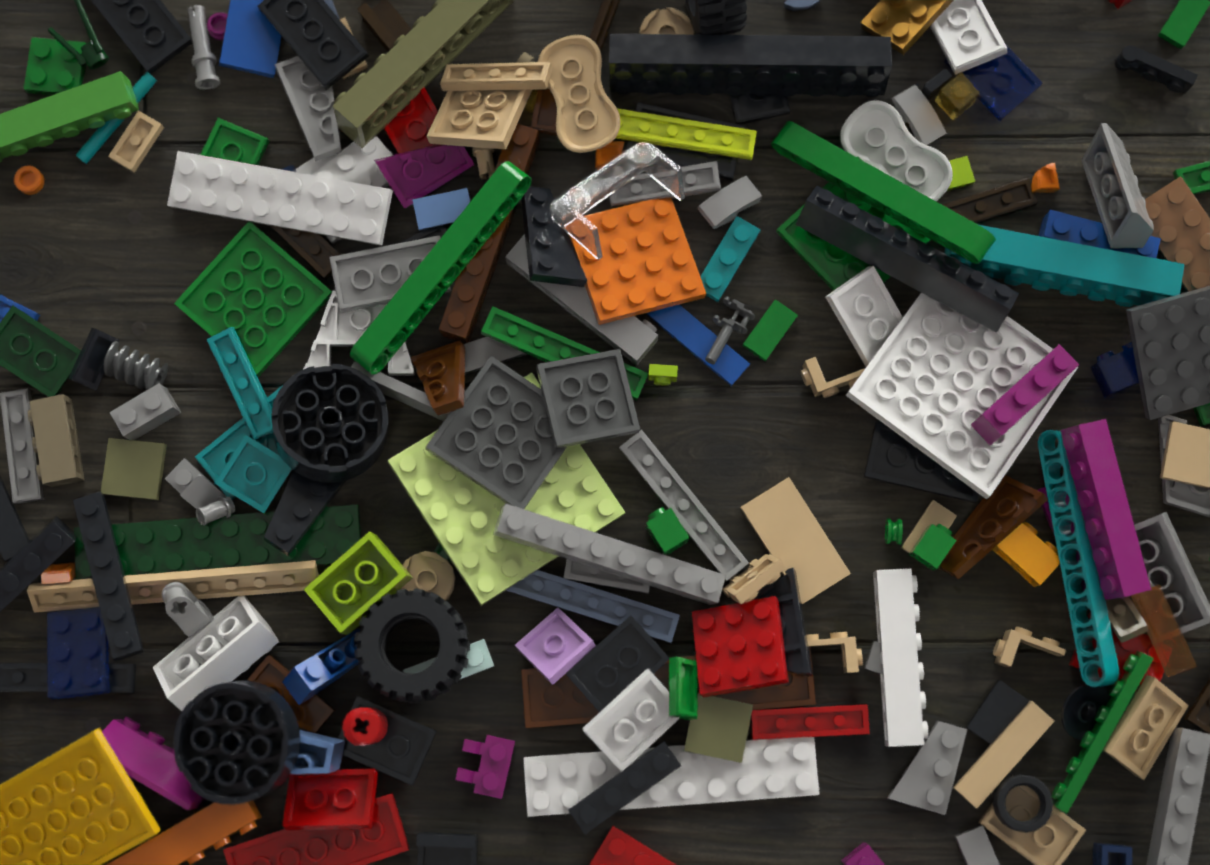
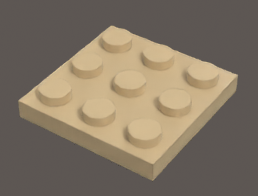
(478, 118)

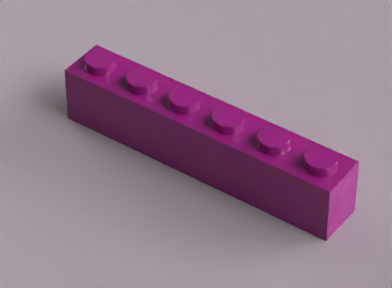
(1105, 510)

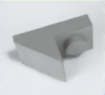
(193, 485)

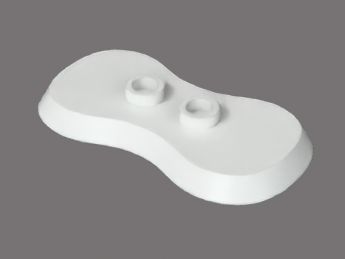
(882, 140)

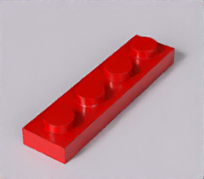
(810, 722)

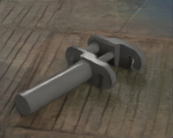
(727, 328)

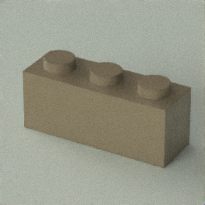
(56, 441)

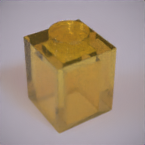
(957, 96)

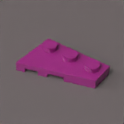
(423, 170)

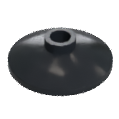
(1081, 708)

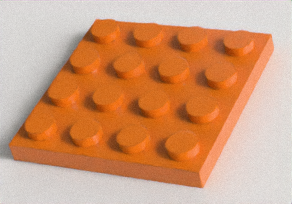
(642, 263)

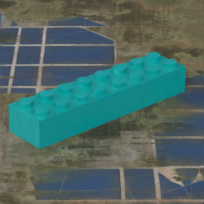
(1077, 269)

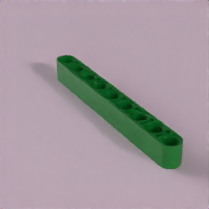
(884, 192)
(440, 267)

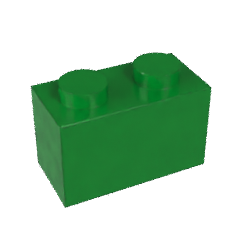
(666, 531)

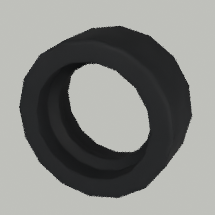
(1042, 791)

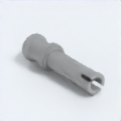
(203, 60)

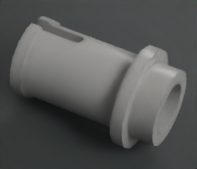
(215, 510)

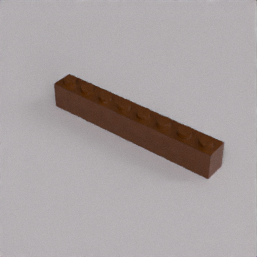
(475, 279)

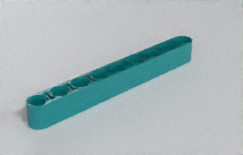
(1073, 571)

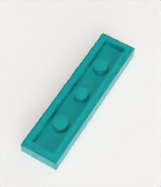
(242, 382)

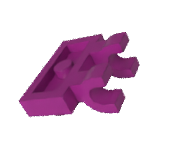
(493, 767)

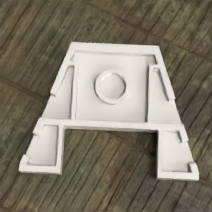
(345, 330)

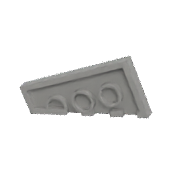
(312, 107)

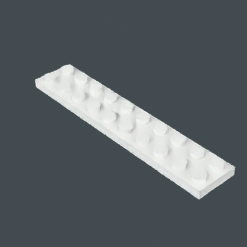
(767, 771)

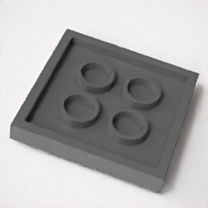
(587, 398)

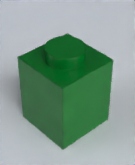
(933, 546)

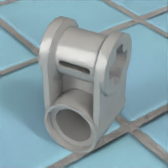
(185, 608)

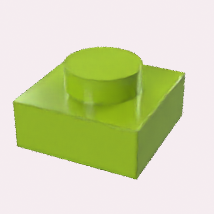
(663, 374)

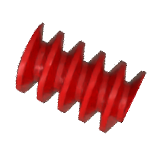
(355, 720)

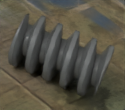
(133, 369)

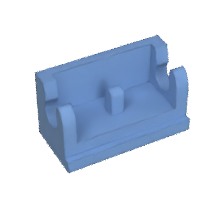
(440, 208)

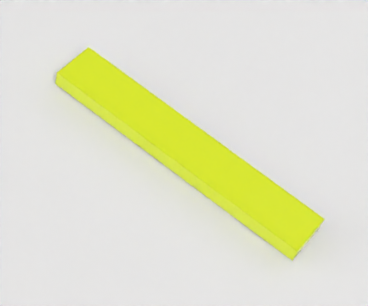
(686, 134)

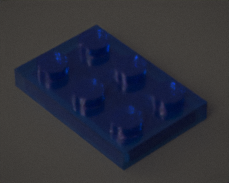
(1002, 83)
(77, 653)

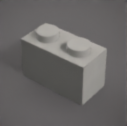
(145, 412)

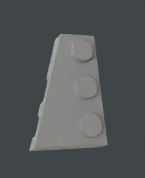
(932, 772)

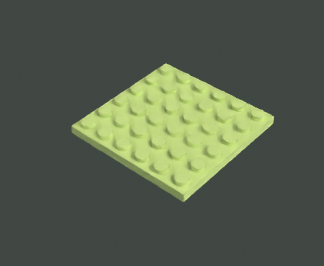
(466, 514)

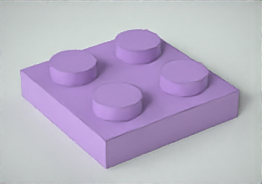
(555, 645)

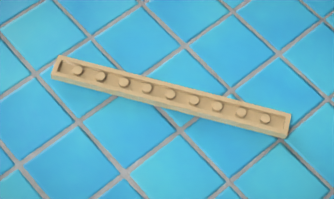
(202, 583)

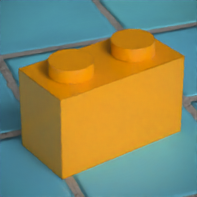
(1028, 554)

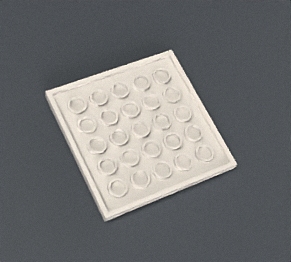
(944, 374)

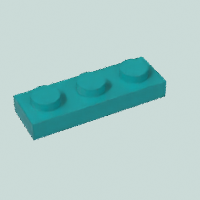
(728, 257)

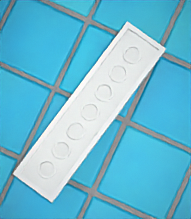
(280, 198)

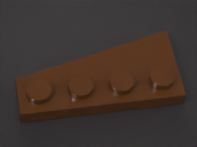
(990, 524)

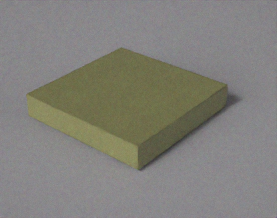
(133, 469)
(719, 728)

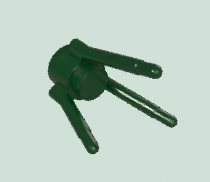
(92, 52)

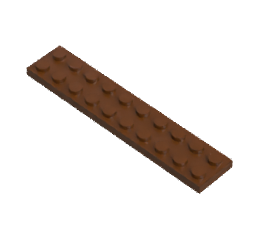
(567, 705)

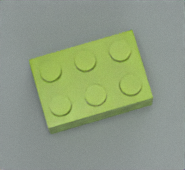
(357, 582)

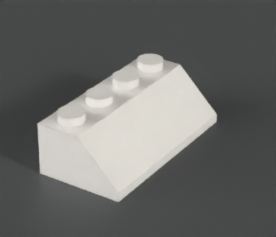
(215, 652)

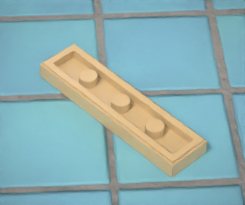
(496, 76)
(1003, 754)

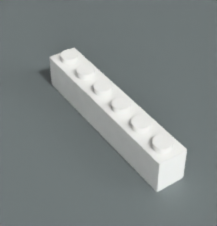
(899, 657)

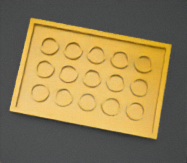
(72, 809)

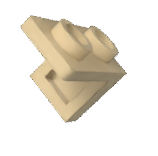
(814, 377)
(1007, 647)
(851, 655)

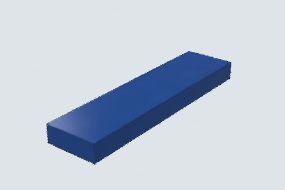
(698, 341)

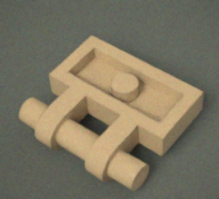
(760, 572)

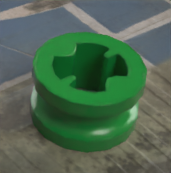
(893, 531)

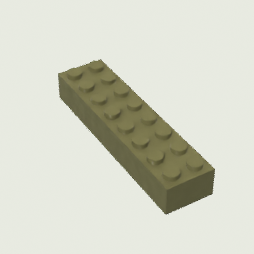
(412, 65)

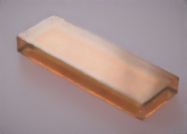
(1164, 631)

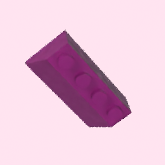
(150, 762)

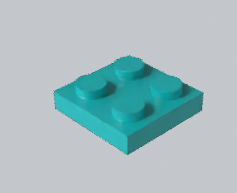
(254, 474)

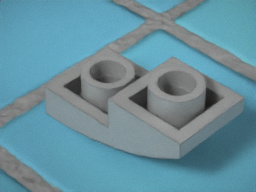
(919, 114)
(730, 200)

